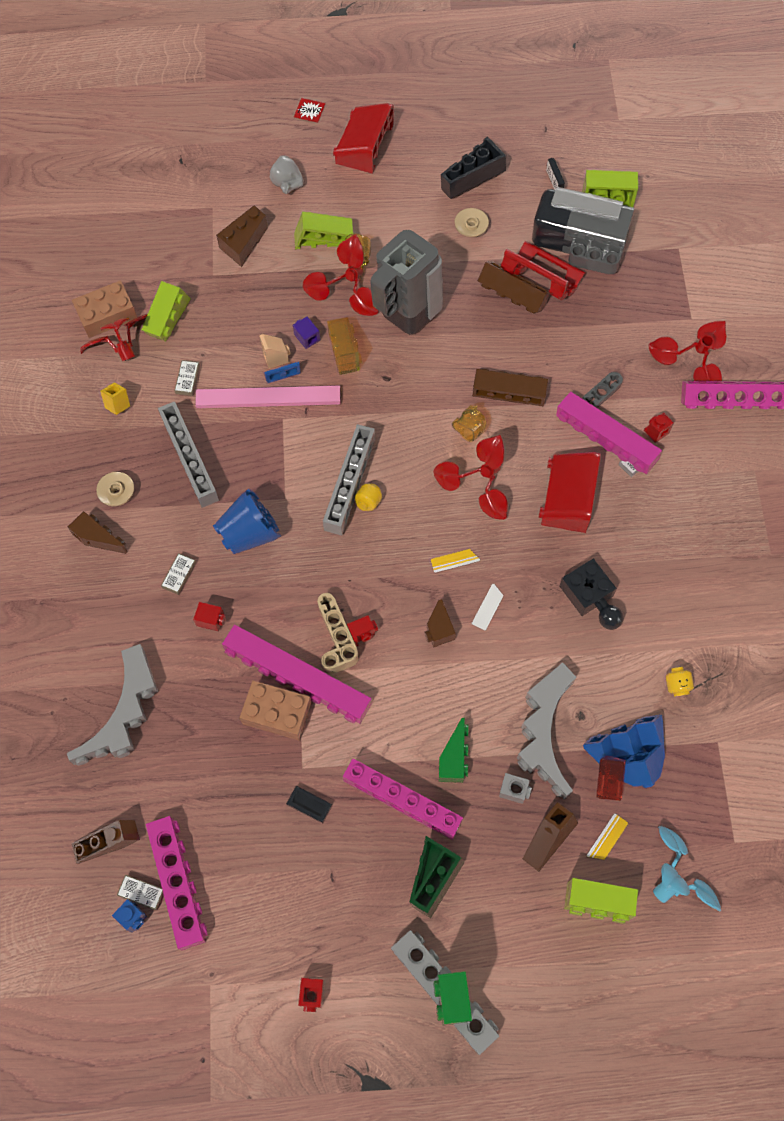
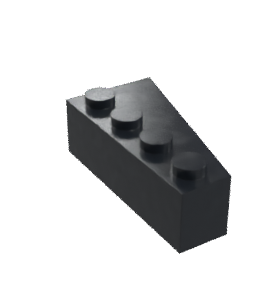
(474, 168)

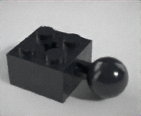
(595, 595)

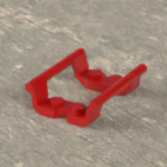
(519, 263)

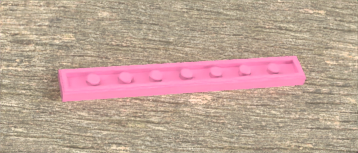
(268, 396)

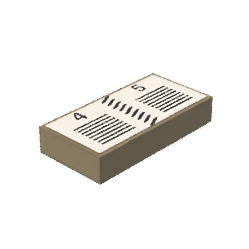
(187, 378)
(178, 574)
(140, 892)

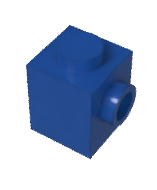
(130, 916)

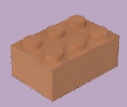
(103, 307)
(275, 710)

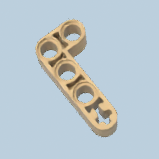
(335, 631)

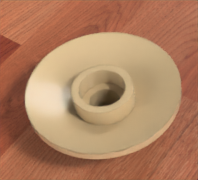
(471, 222)
(110, 483)

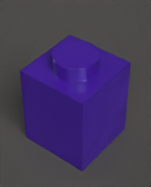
(306, 332)

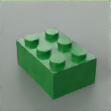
(453, 998)

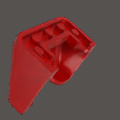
(363, 136)
(570, 491)

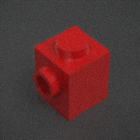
(209, 616)

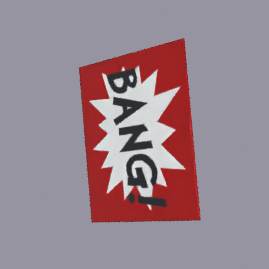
(309, 110)

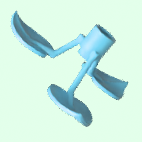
(673, 883)

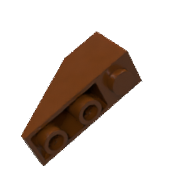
(92, 534)
(550, 836)
(106, 840)

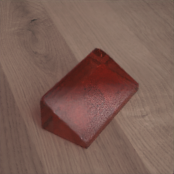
(610, 778)

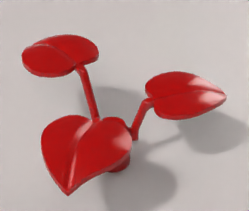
(351, 253)
(709, 337)
(123, 348)
(492, 453)

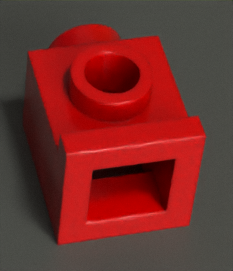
(658, 427)
(362, 629)
(306, 986)

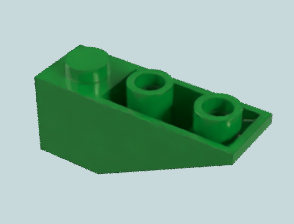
(452, 758)

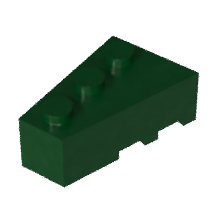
(434, 876)

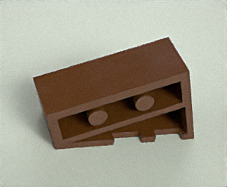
(242, 235)

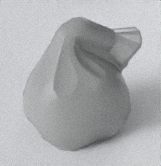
(286, 174)

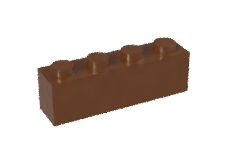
(514, 287)
(510, 387)

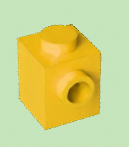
(115, 398)

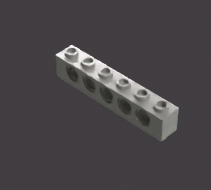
(188, 454)
(349, 480)
(412, 941)

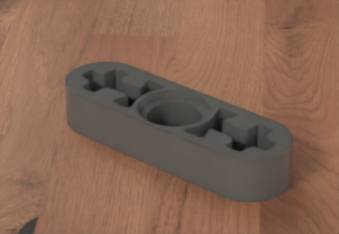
(603, 384)

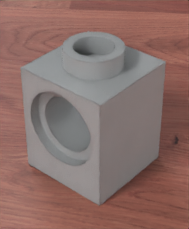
(506, 792)

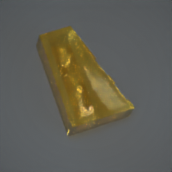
(344, 345)

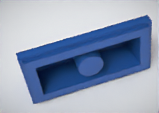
(282, 372)

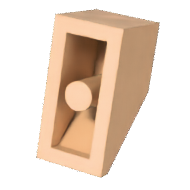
(274, 351)

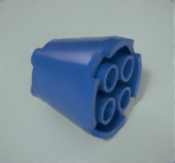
(246, 524)

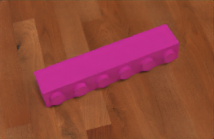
(608, 433)

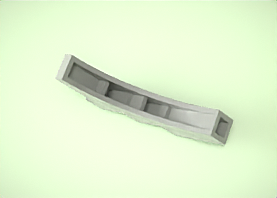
(129, 712)
(537, 727)

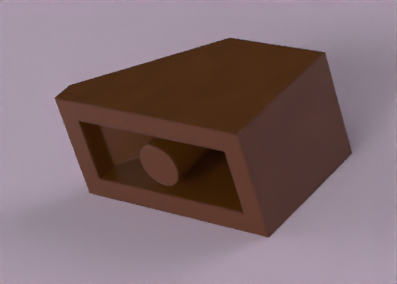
(439, 626)

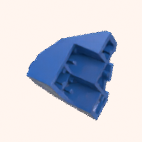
(638, 745)

